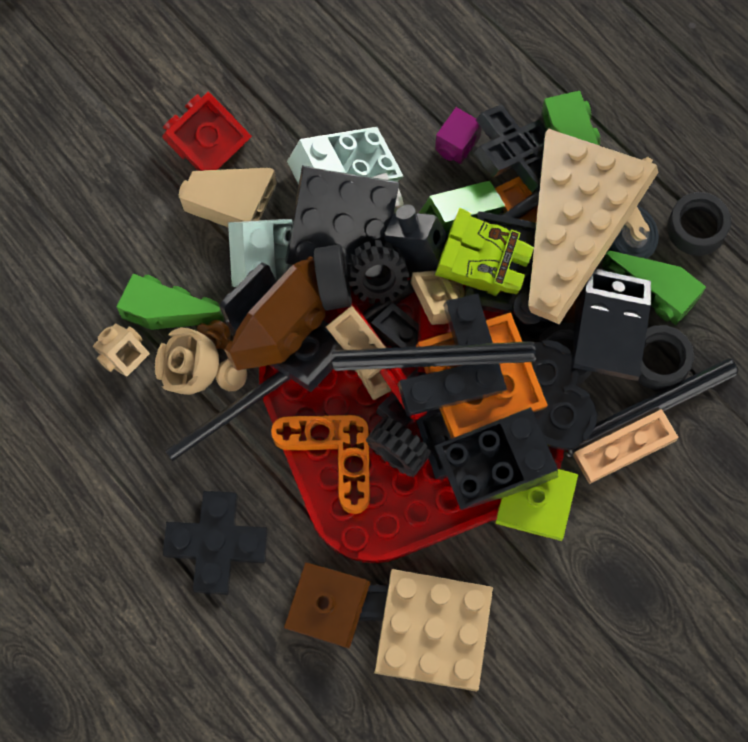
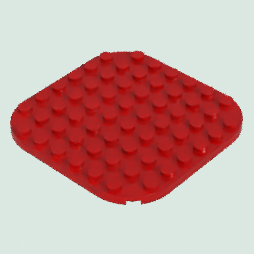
(402, 509)

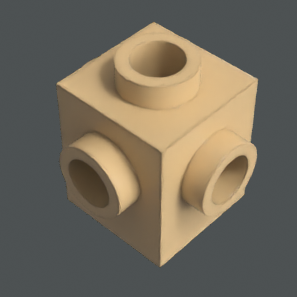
(120, 349)

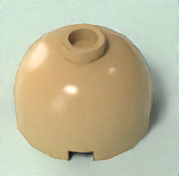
(186, 362)

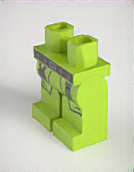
(481, 255)

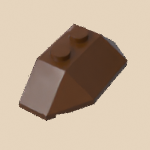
(279, 320)

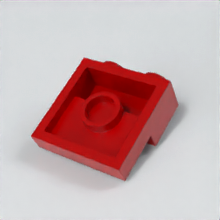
(205, 133)

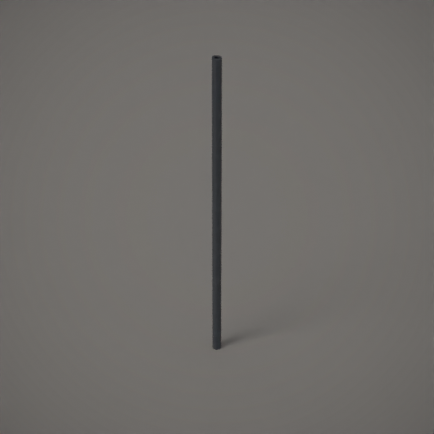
(279, 378)

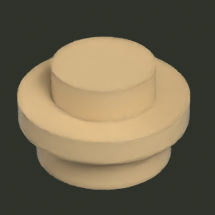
(230, 378)

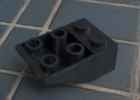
(611, 324)
(497, 460)

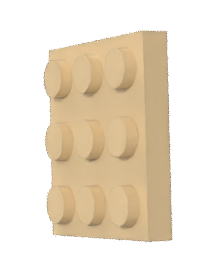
(434, 630)

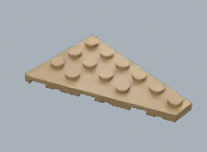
(581, 210)

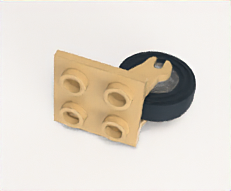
(638, 235)

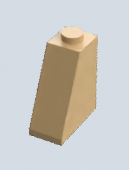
(228, 194)

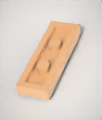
(625, 446)

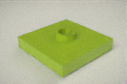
(540, 509)

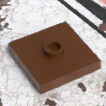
(327, 605)

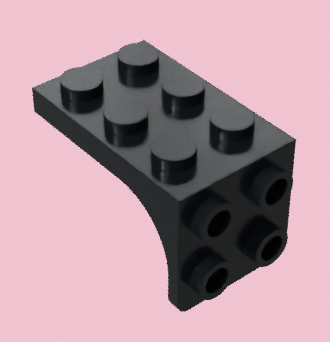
(313, 358)

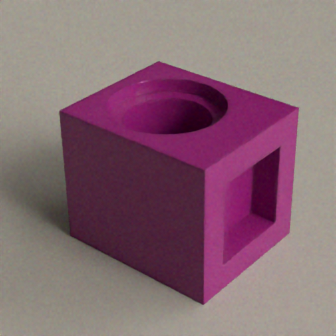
(457, 136)

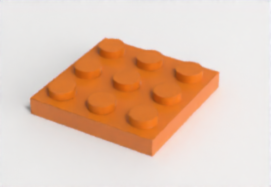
(520, 380)

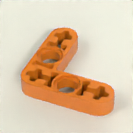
(336, 440)

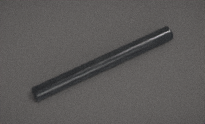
(434, 356)
(663, 400)

